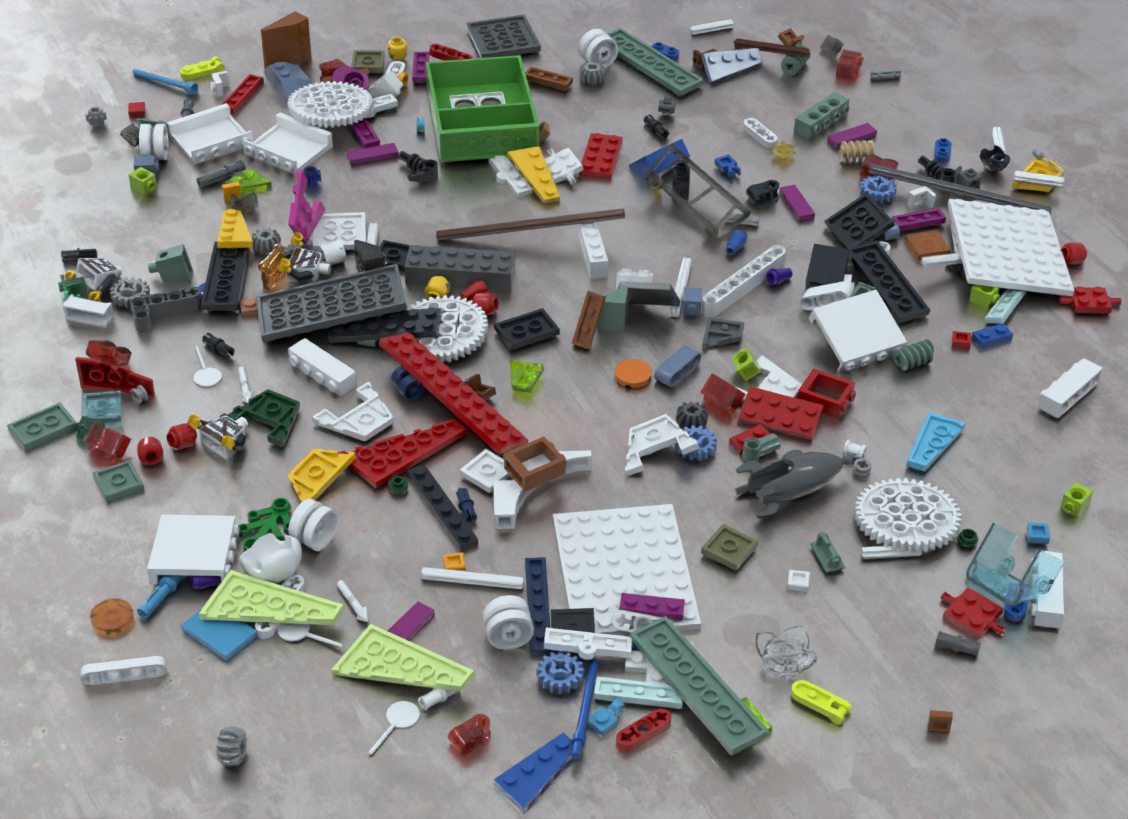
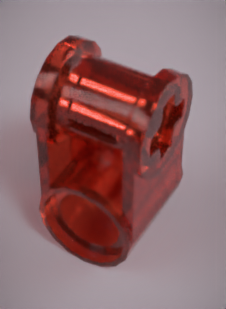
(328, 68)
(469, 736)

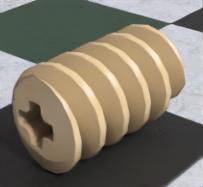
(856, 150)

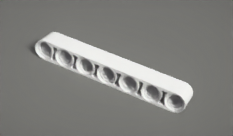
(742, 281)

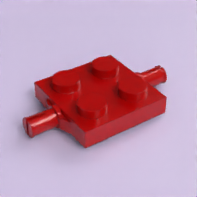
(1090, 300)
(973, 613)

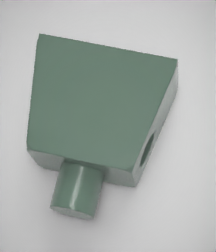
(172, 265)

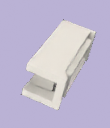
(88, 311)

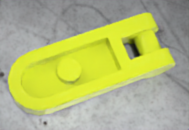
(202, 69)
(820, 700)

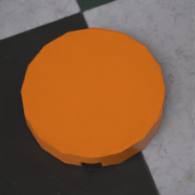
(633, 373)

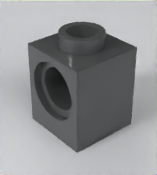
(969, 178)

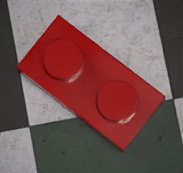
(737, 441)

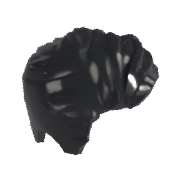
(994, 159)

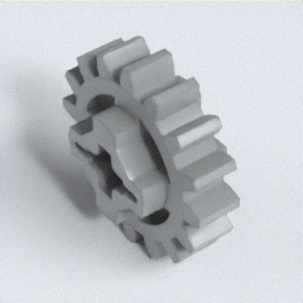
(127, 290)

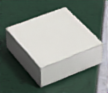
(798, 580)

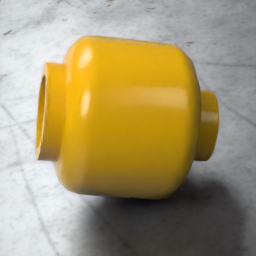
(397, 49)
(437, 286)

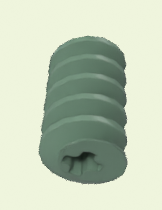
(792, 64)
(913, 355)

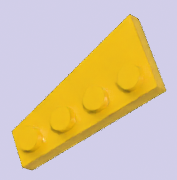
(536, 172)
(233, 231)

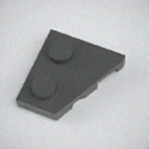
(722, 332)

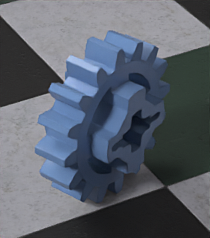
(878, 188)
(705, 440)
(560, 672)

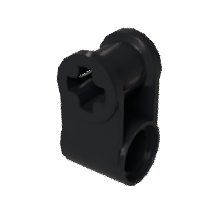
(763, 193)

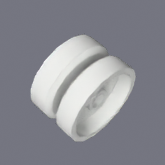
(598, 47)
(154, 141)
(313, 524)
(508, 622)

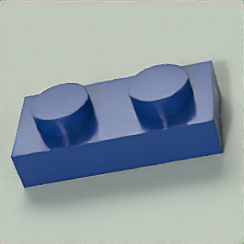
(992, 335)

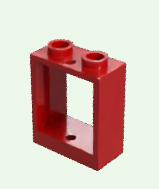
(832, 383)

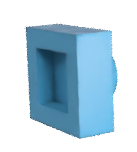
(1038, 533)

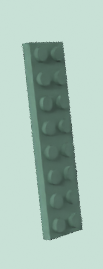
(655, 63)
(699, 685)

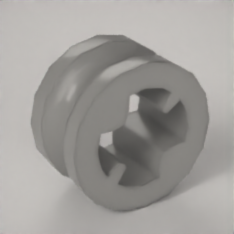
(139, 394)
(862, 472)

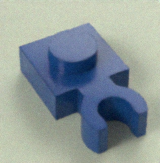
(727, 164)

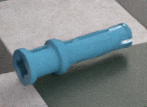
(166, 585)

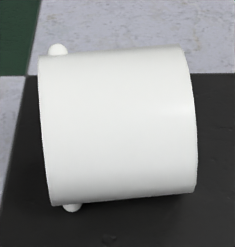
(332, 252)

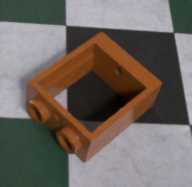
(537, 476)

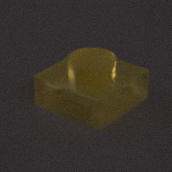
(784, 150)

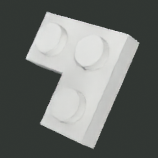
(640, 664)

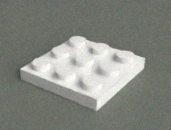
(340, 227)

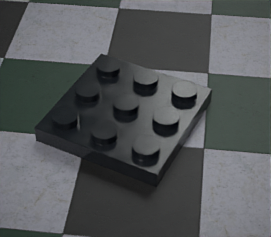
(859, 222)

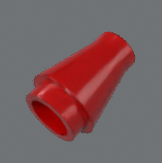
(476, 287)

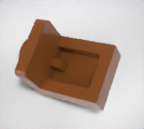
(789, 38)

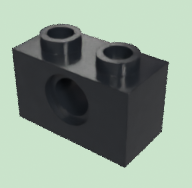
(681, 180)

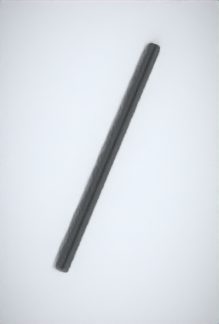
(954, 188)

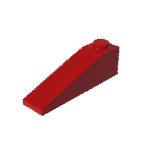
(109, 377)

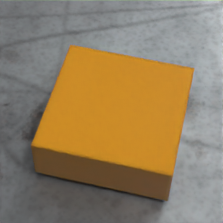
(229, 189)
(454, 562)

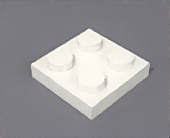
(484, 470)

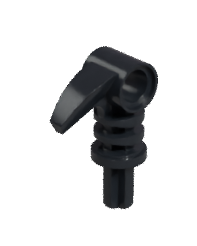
(426, 169)
(937, 171)

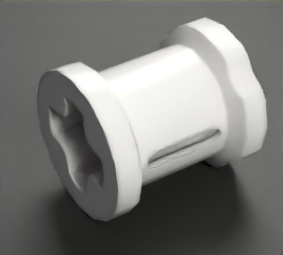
(855, 450)

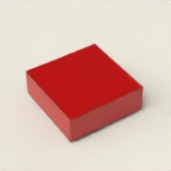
(136, 109)
(961, 340)

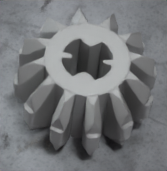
(592, 73)
(264, 240)
(231, 746)

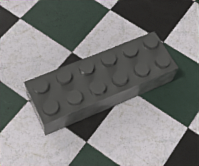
(460, 266)

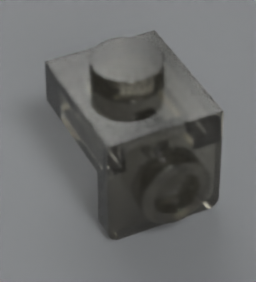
(831, 45)
(131, 134)
(244, 204)

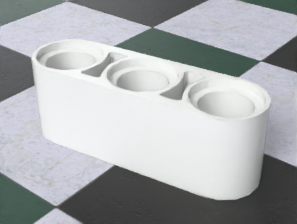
(825, 294)

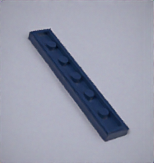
(538, 603)

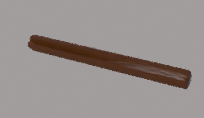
(773, 48)

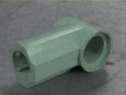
(754, 447)

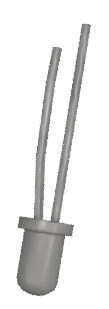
(1039, 155)

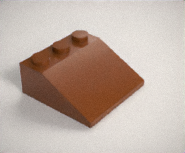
(287, 40)

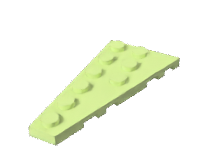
(257, 600)
(392, 659)

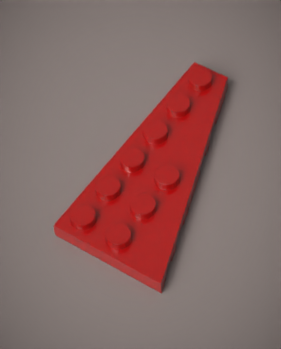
(399, 453)

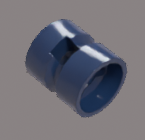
(407, 384)

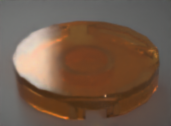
(111, 616)

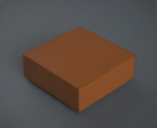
(939, 721)

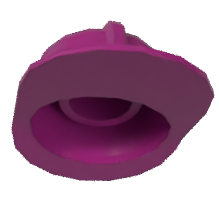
(352, 76)

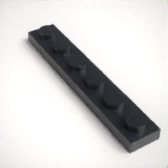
(442, 507)

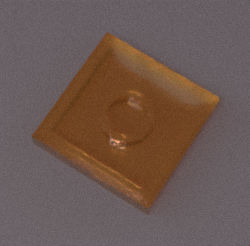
(927, 244)

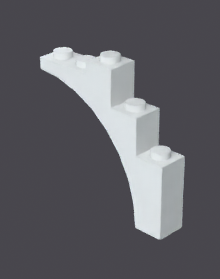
(510, 496)

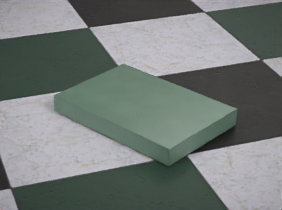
(42, 426)

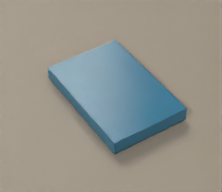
(220, 636)

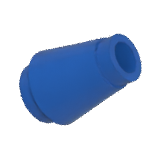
(736, 241)

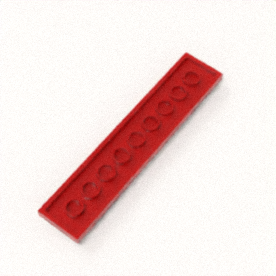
(453, 392)

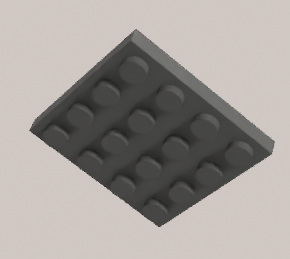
(503, 36)

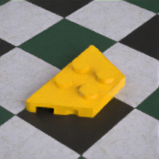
(1039, 167)
(318, 471)

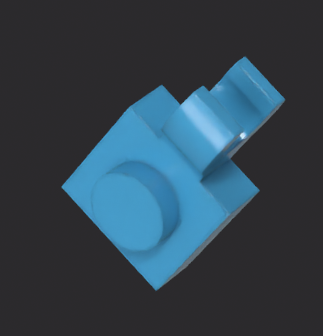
(605, 720)

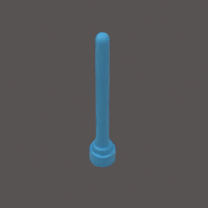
(190, 87)

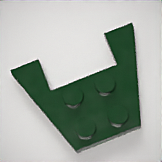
(272, 410)

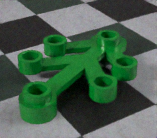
(279, 508)

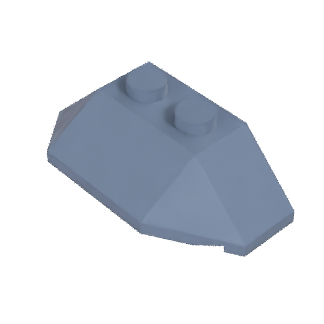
(286, 78)

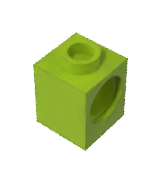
(142, 181)
(984, 295)
(746, 364)
(1076, 499)

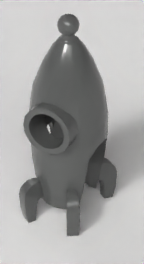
(779, 484)

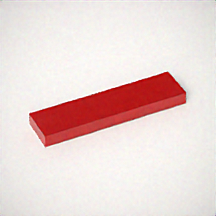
(243, 92)

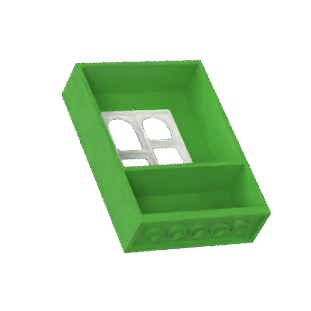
(480, 129)

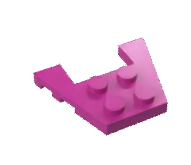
(302, 216)

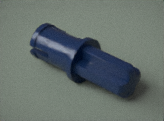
(466, 505)

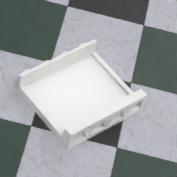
(208, 134)
(289, 144)
(859, 329)
(193, 546)

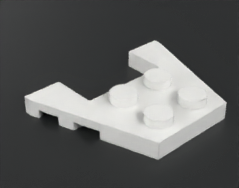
(776, 380)
(361, 421)
(653, 436)

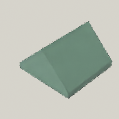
(614, 311)

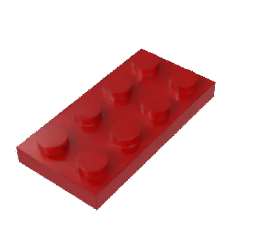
(601, 156)
(781, 413)

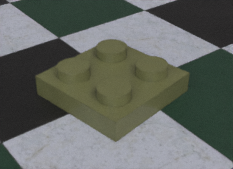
(368, 59)
(729, 547)

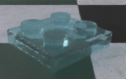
(103, 406)

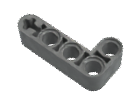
(163, 305)

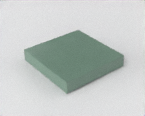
(118, 481)

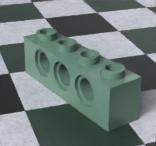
(821, 115)

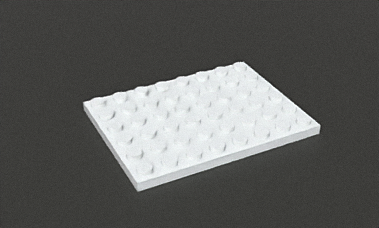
(1009, 247)
(623, 553)

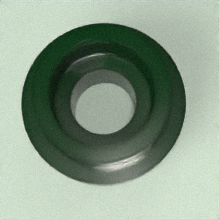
(398, 484)
(968, 538)

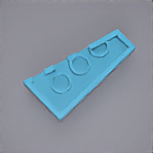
(933, 439)

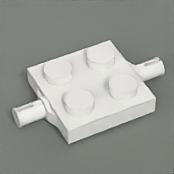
(563, 165)

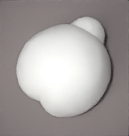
(272, 558)

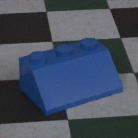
(643, 165)

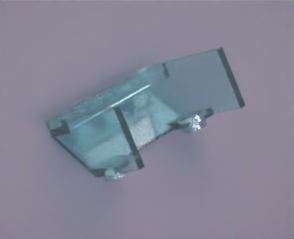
(993, 564)

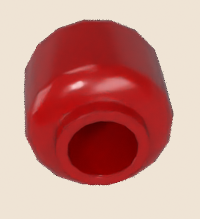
(1074, 253)
(487, 301)
(181, 436)
(150, 451)

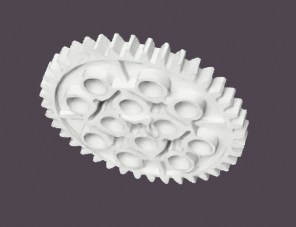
(330, 104)
(460, 329)
(907, 515)

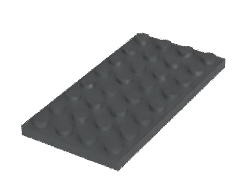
(330, 302)

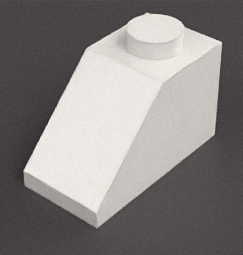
(386, 85)

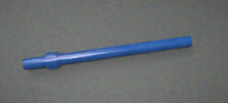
(579, 736)

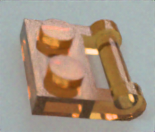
(270, 265)

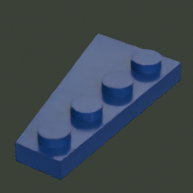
(532, 774)

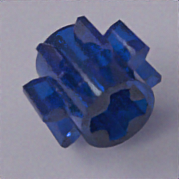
(313, 176)

